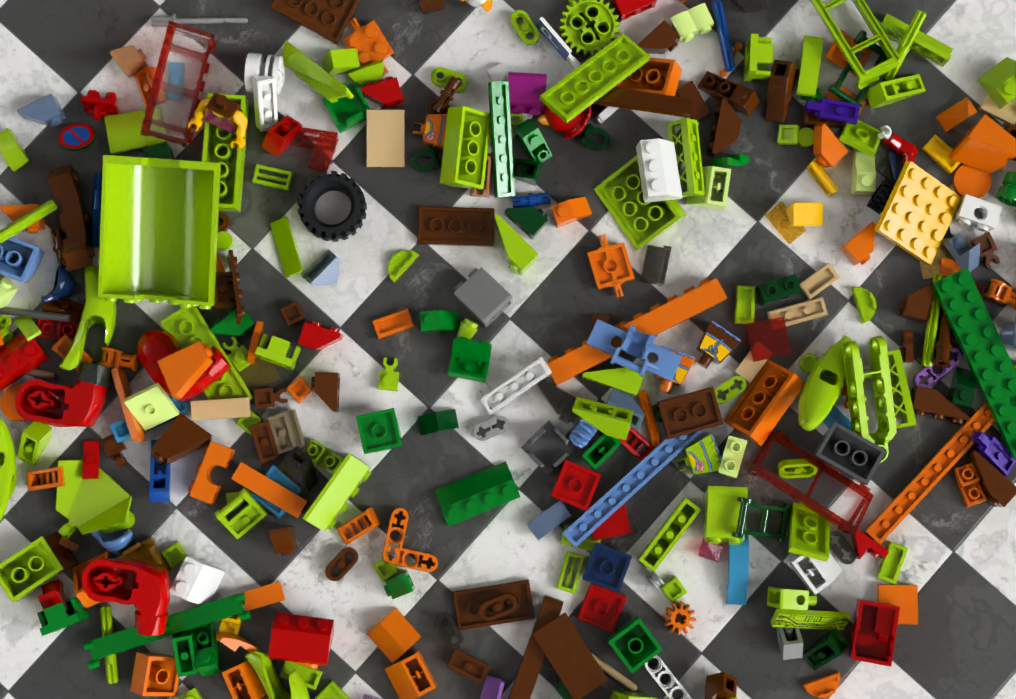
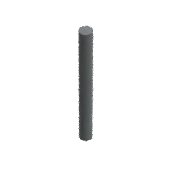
(36, 314)

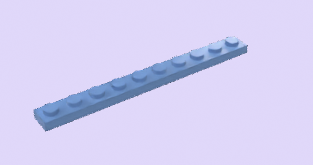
(627, 487)

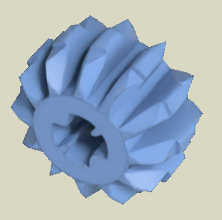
(582, 434)

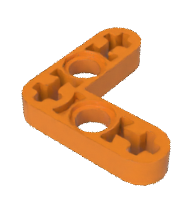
(401, 552)

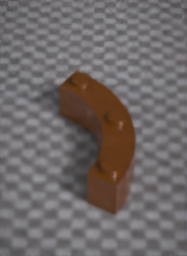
(73, 217)

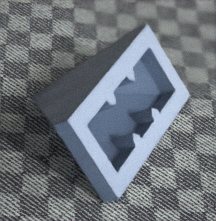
(323, 271)

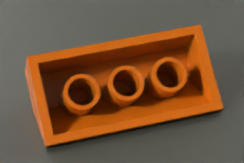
(764, 402)

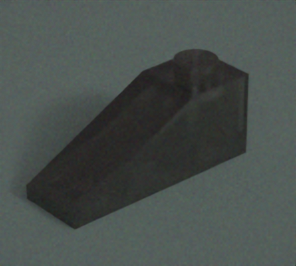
(559, 401)

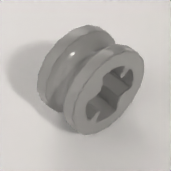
(655, 580)

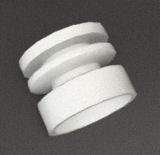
(256, 66)

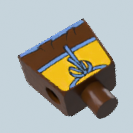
(716, 344)

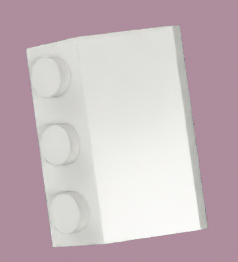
(658, 170)

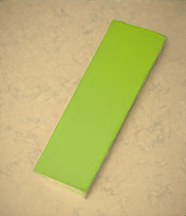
(286, 247)

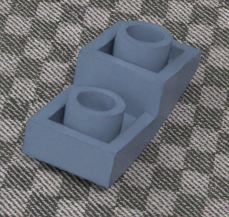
(549, 520)

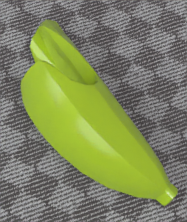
(94, 312)
(822, 387)
(7, 467)
(271, 681)

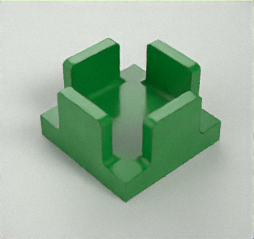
(348, 112)
(379, 431)
(56, 617)

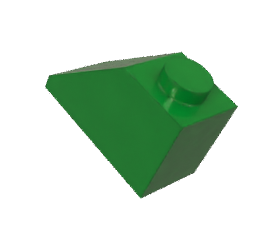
(439, 321)
(399, 585)
(184, 653)

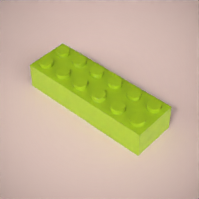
(217, 149)

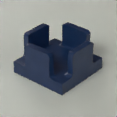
(606, 567)

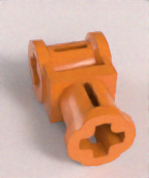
(1000, 293)
(114, 358)

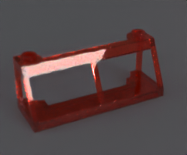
(843, 525)

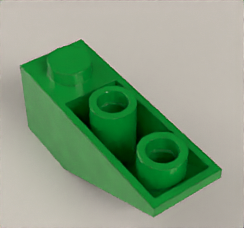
(206, 650)

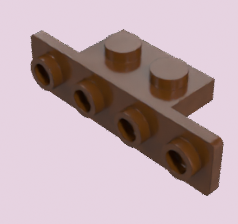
(226, 289)

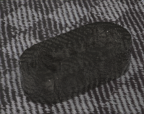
(843, 544)

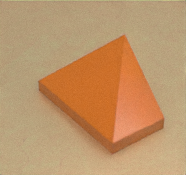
(956, 114)

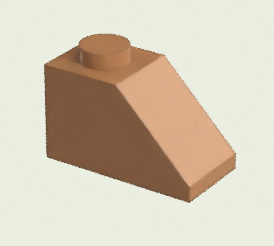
(129, 59)

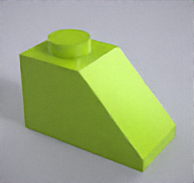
(33, 442)

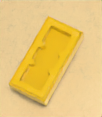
(939, 152)

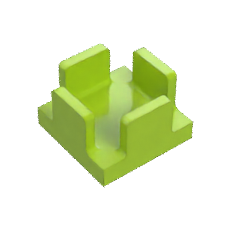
(757, 56)
(277, 352)

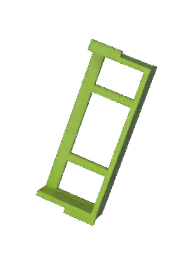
(870, 76)

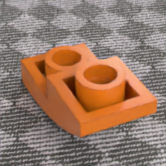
(969, 485)

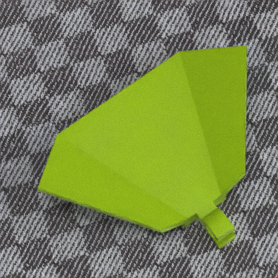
(90, 502)

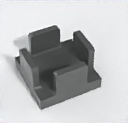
(548, 447)

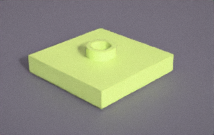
(151, 406)

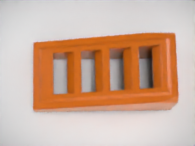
(33, 483)
(372, 516)

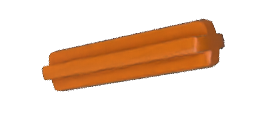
(649, 418)

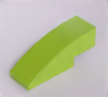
(809, 66)

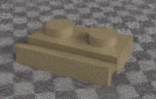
(286, 431)

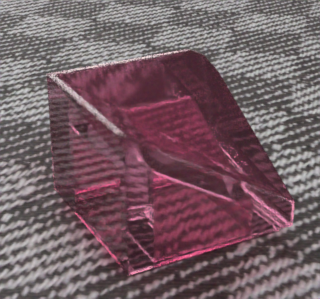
(710, 551)

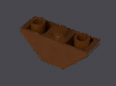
(725, 128)

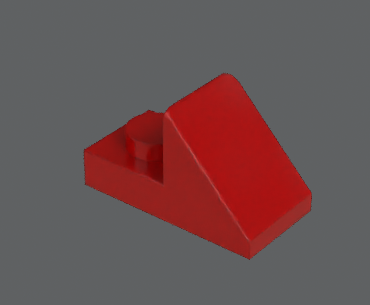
(862, 542)
(53, 594)

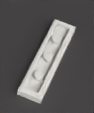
(515, 385)

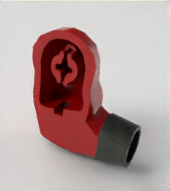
(65, 404)

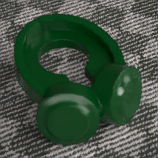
(590, 130)
(430, 152)

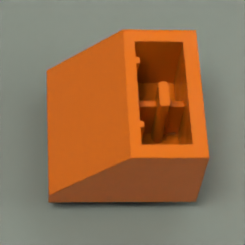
(411, 676)
(243, 682)

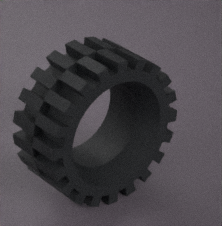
(315, 190)

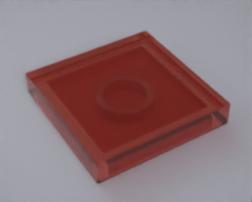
(768, 339)

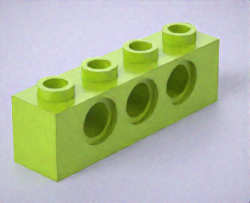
(668, 534)

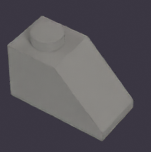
(790, 642)

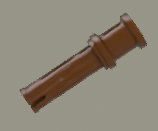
(943, 345)

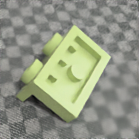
(732, 456)

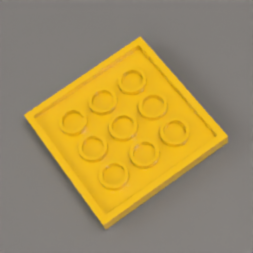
(918, 213)

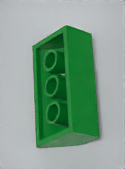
(477, 493)

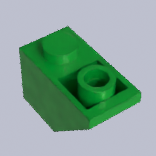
(533, 141)
(228, 325)

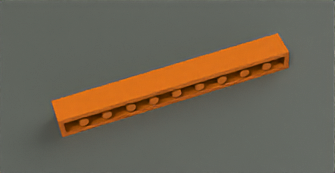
(654, 322)

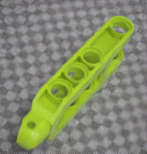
(882, 391)

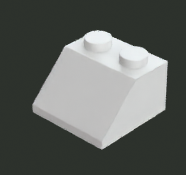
(197, 581)

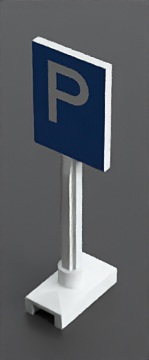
(566, 52)

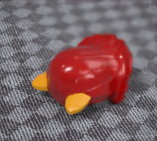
(571, 128)

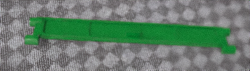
(176, 624)

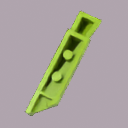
(313, 74)

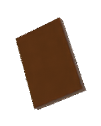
(689, 412)

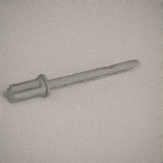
(162, 21)

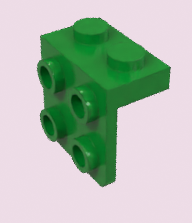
(470, 359)

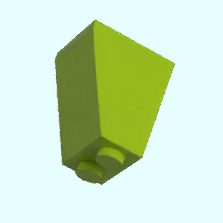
(722, 513)

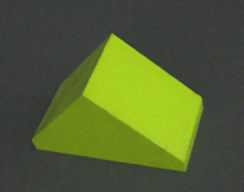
(341, 61)

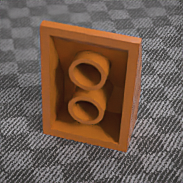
(655, 76)

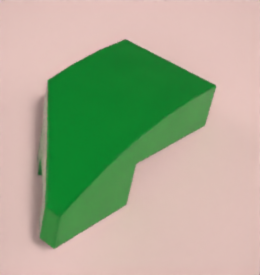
(731, 161)

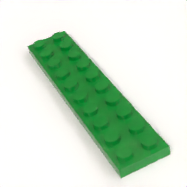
(982, 349)

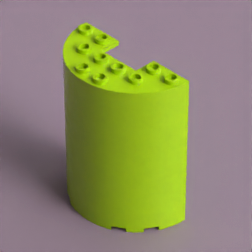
(159, 230)

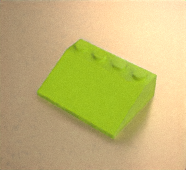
(625, 201)

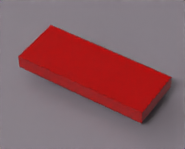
(91, 459)

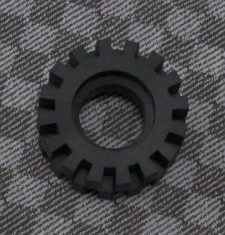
(881, 196)

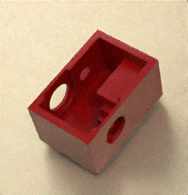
(874, 632)

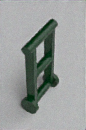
(835, 89)
(742, 533)

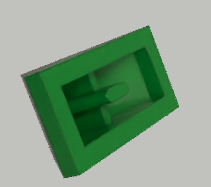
(601, 450)

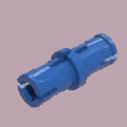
(531, 200)

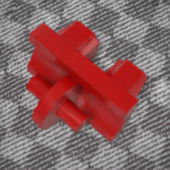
(100, 106)

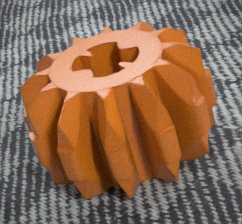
(676, 624)

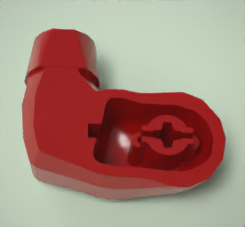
(160, 344)
(131, 583)

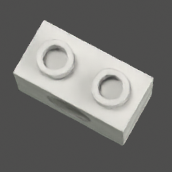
(988, 213)

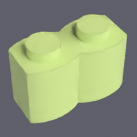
(692, 22)

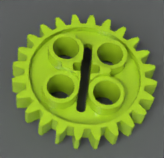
(574, 35)

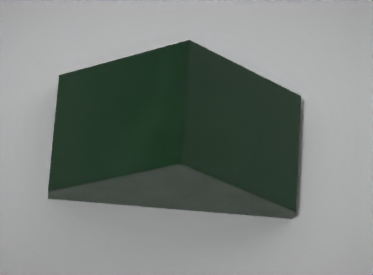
(527, 170)
(438, 421)

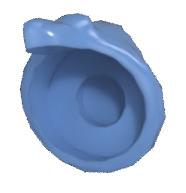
(114, 542)

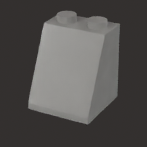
(483, 296)

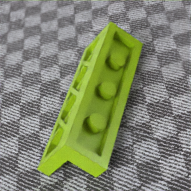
(922, 44)
(690, 155)
(902, 390)

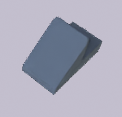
(963, 253)

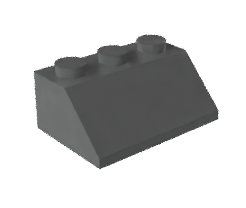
(849, 453)

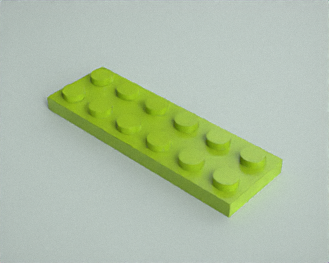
(594, 78)
(190, 327)

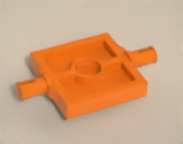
(369, 43)
(610, 266)

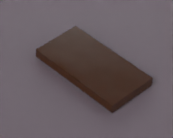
(455, 226)
(468, 602)
(570, 656)

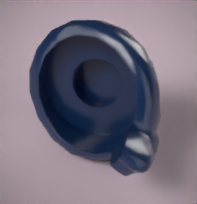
(63, 286)

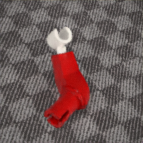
(898, 144)

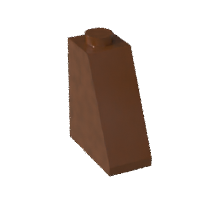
(180, 440)

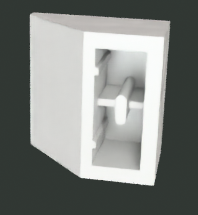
(814, 572)

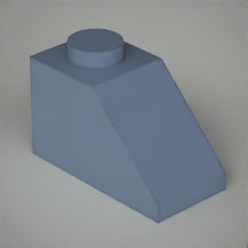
(44, 111)
(626, 401)

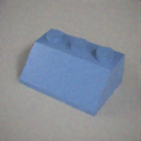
(19, 259)

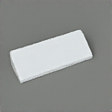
(265, 102)

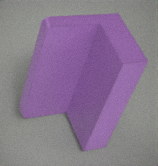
(492, 687)

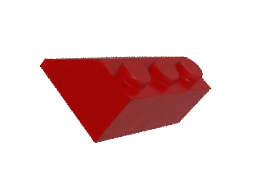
(19, 358)
(301, 639)

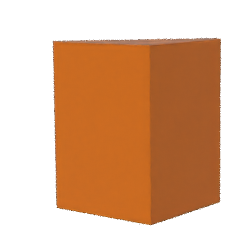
(394, 635)

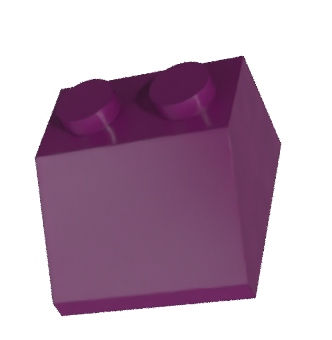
(526, 92)

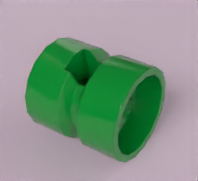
(1007, 193)

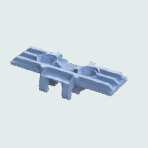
(636, 345)

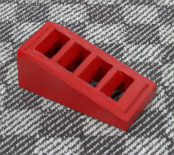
(632, 432)

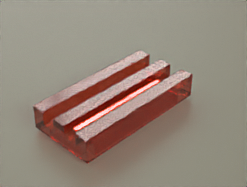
(311, 131)

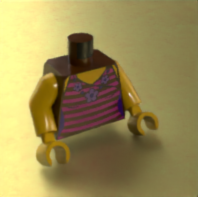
(223, 114)

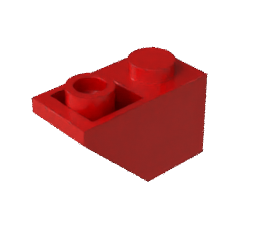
(384, 93)
(317, 337)

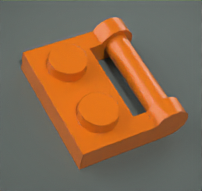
(836, 56)

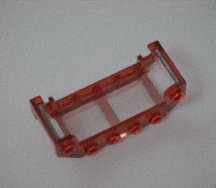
(177, 83)

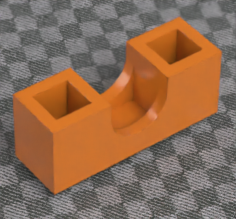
(203, 487)

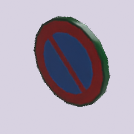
(76, 136)

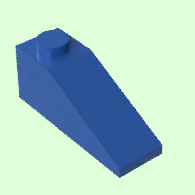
(159, 480)

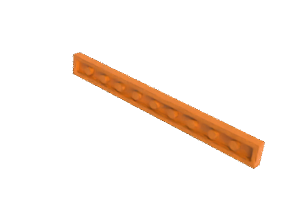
(929, 475)

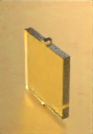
(259, 374)

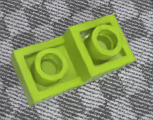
(11, 150)
(323, 456)

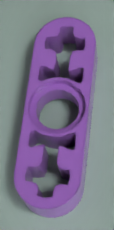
(929, 381)

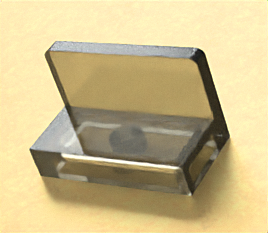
(655, 265)

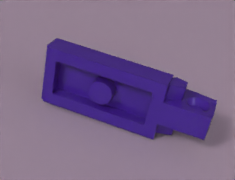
(834, 110)
(994, 452)

